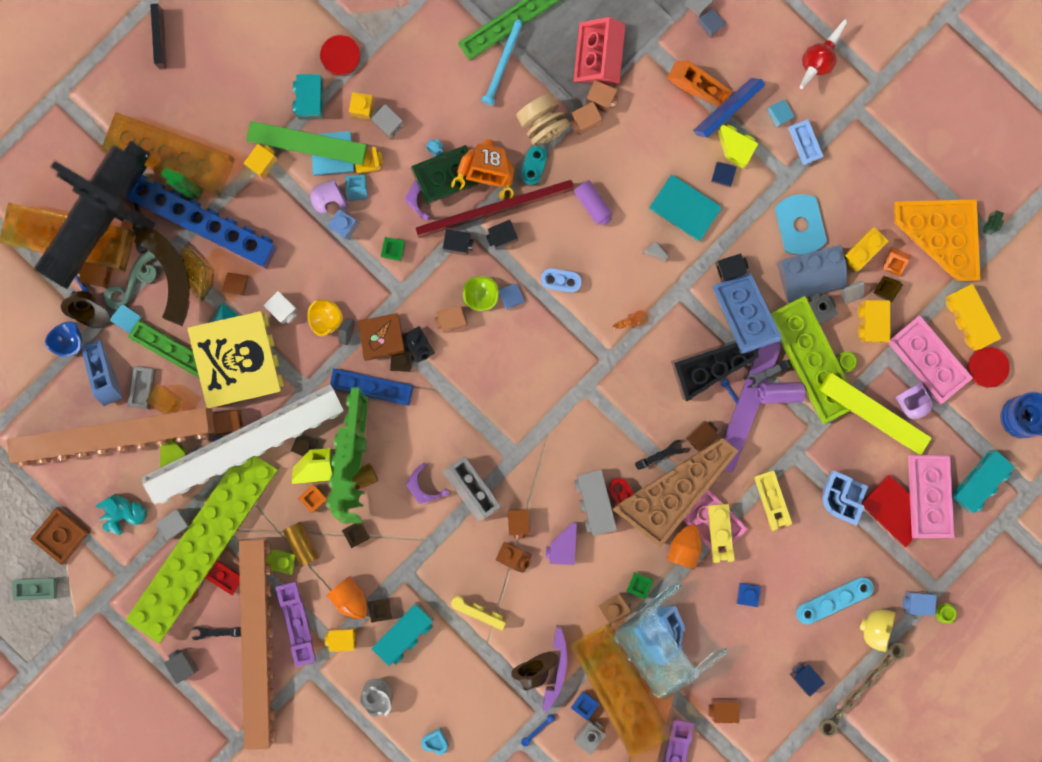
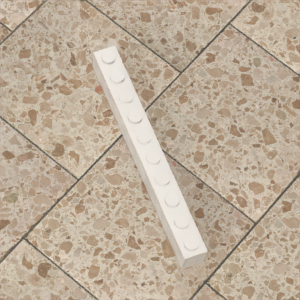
(241, 445)

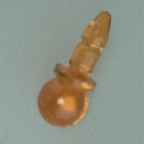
(639, 318)

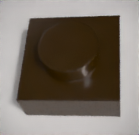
(888, 288)
(401, 362)
(303, 444)
(355, 534)
(379, 610)

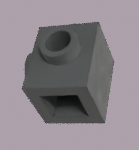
(822, 307)

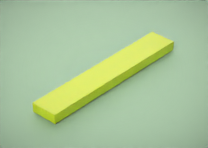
(875, 413)

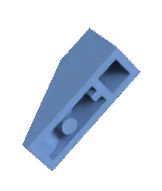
(100, 373)

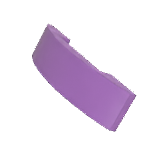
(297, 623)
(552, 693)
(679, 741)

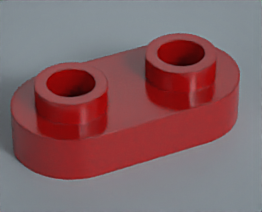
(622, 495)

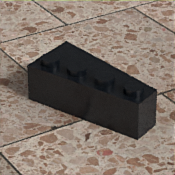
(703, 369)

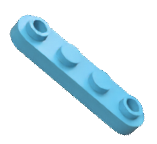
(834, 600)

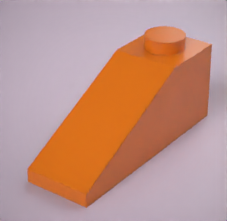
(698, 83)

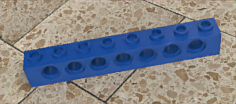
(261, 255)

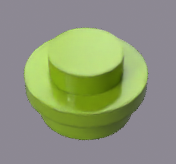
(847, 361)
(945, 613)

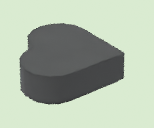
(345, 331)

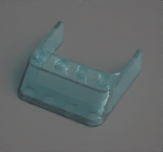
(657, 653)

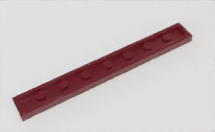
(495, 208)

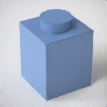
(343, 224)
(919, 603)

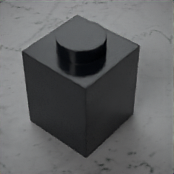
(501, 235)
(457, 242)
(732, 267)

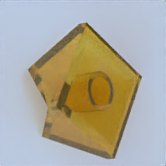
(199, 271)

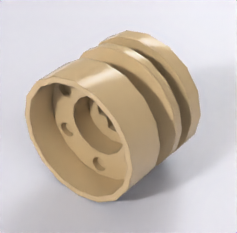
(544, 123)

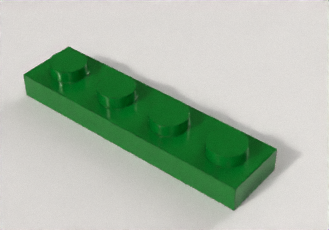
(181, 183)

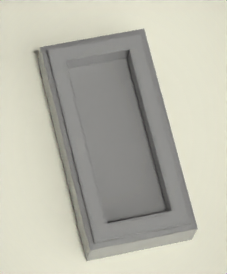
(141, 387)

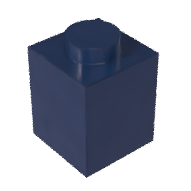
(806, 678)

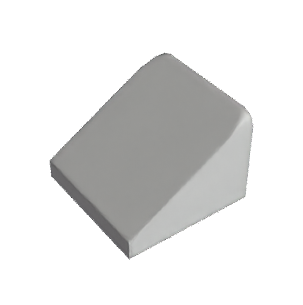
(698, 6)
(656, 251)
(853, 292)

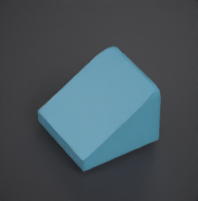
(780, 113)
(356, 187)
(125, 318)

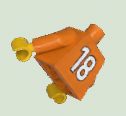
(487, 166)

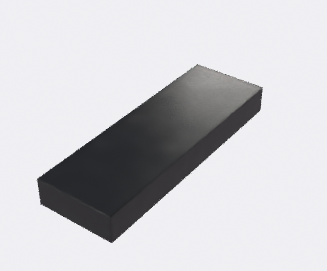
(158, 36)

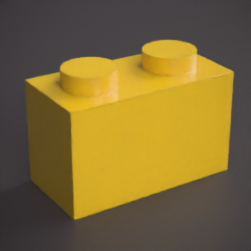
(864, 249)
(874, 321)

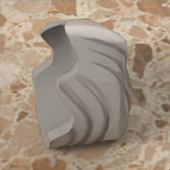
(376, 697)

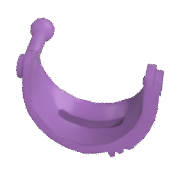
(411, 199)
(419, 495)

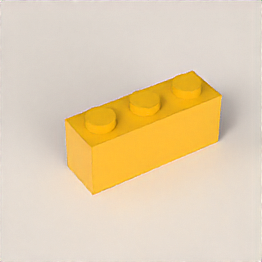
(972, 317)

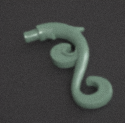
(135, 273)

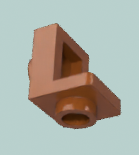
(514, 557)

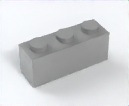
(471, 489)
(595, 502)

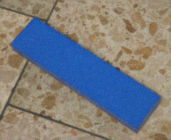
(729, 107)
(372, 386)

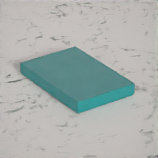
(685, 208)

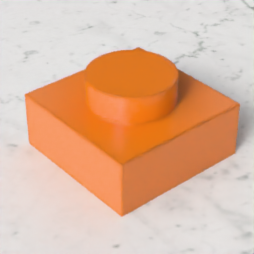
(313, 498)

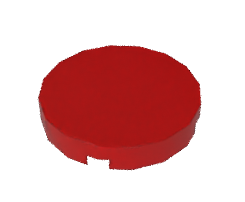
(340, 55)
(988, 367)

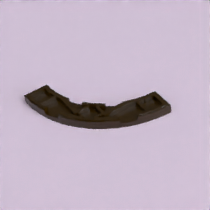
(175, 272)

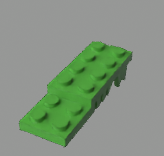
(347, 461)

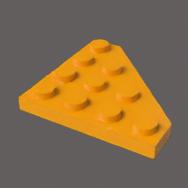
(945, 232)

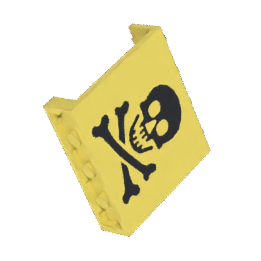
(235, 359)

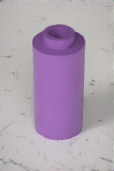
(593, 203)
(781, 392)

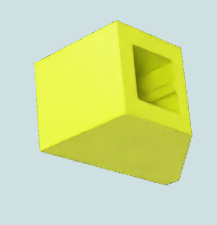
(735, 146)
(313, 467)

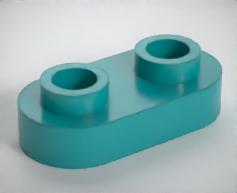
(533, 165)

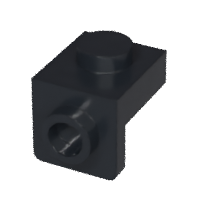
(418, 344)

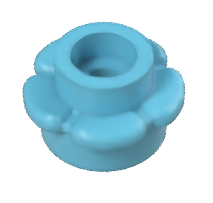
(435, 147)

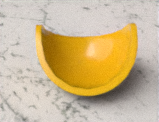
(324, 317)

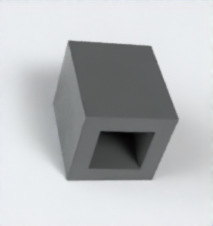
(180, 665)

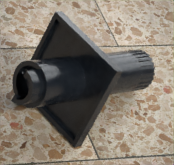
(94, 210)

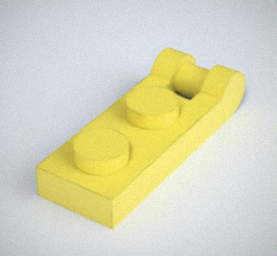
(772, 499)
(720, 532)
(477, 611)

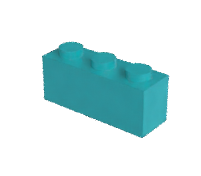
(982, 482)
(403, 635)

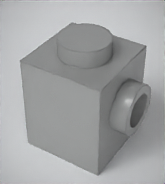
(590, 735)

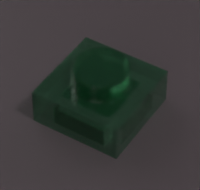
(994, 222)

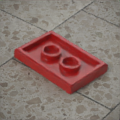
(891, 509)

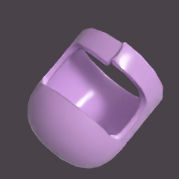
(326, 193)
(915, 402)

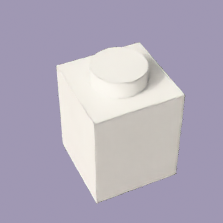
(281, 308)

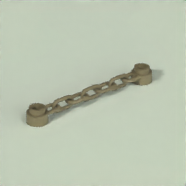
(866, 684)

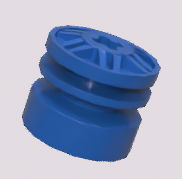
(1012, 412)

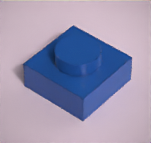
(748, 595)
(585, 705)

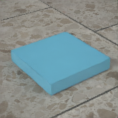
(326, 166)

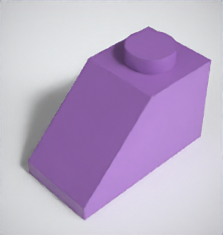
(563, 546)

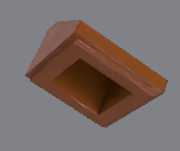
(235, 284)

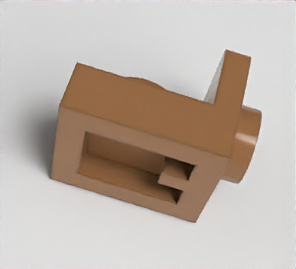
(615, 607)

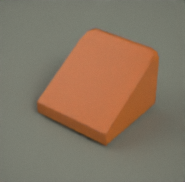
(896, 261)

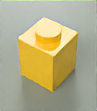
(361, 106)
(261, 160)
(341, 639)

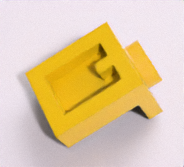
(372, 162)

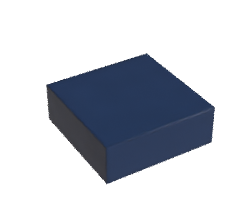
(723, 174)

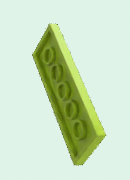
(809, 355)

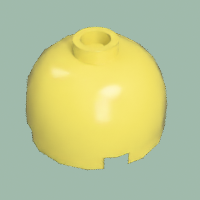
(878, 628)

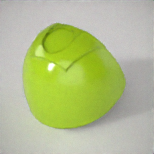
(480, 293)

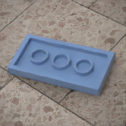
(746, 313)

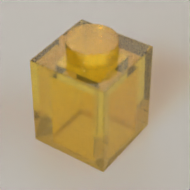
(164, 400)

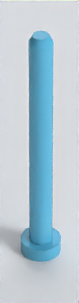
(489, 98)

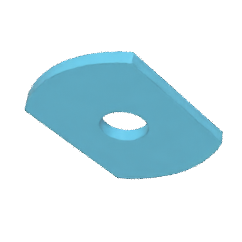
(800, 207)

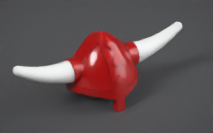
(821, 58)

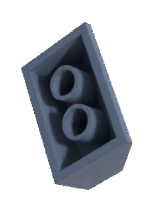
(813, 273)

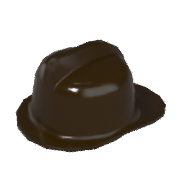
(84, 308)
(535, 671)

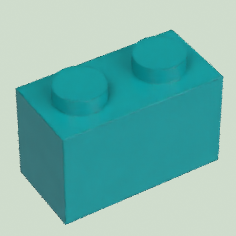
(308, 96)

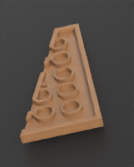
(668, 499)

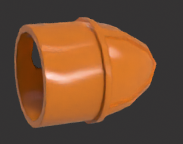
(686, 547)
(349, 599)

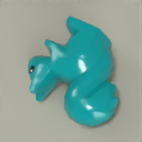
(120, 508)

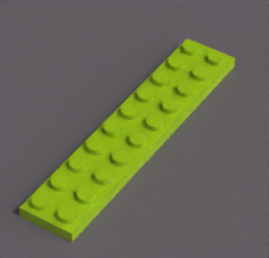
(200, 547)

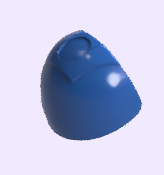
(64, 339)

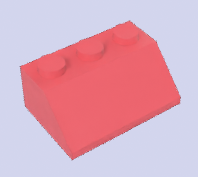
(599, 51)

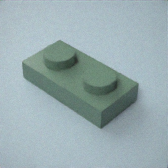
(34, 589)

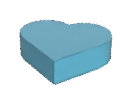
(435, 742)

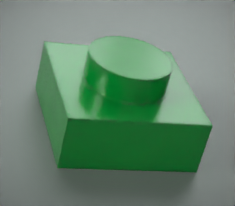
(393, 249)
(639, 585)

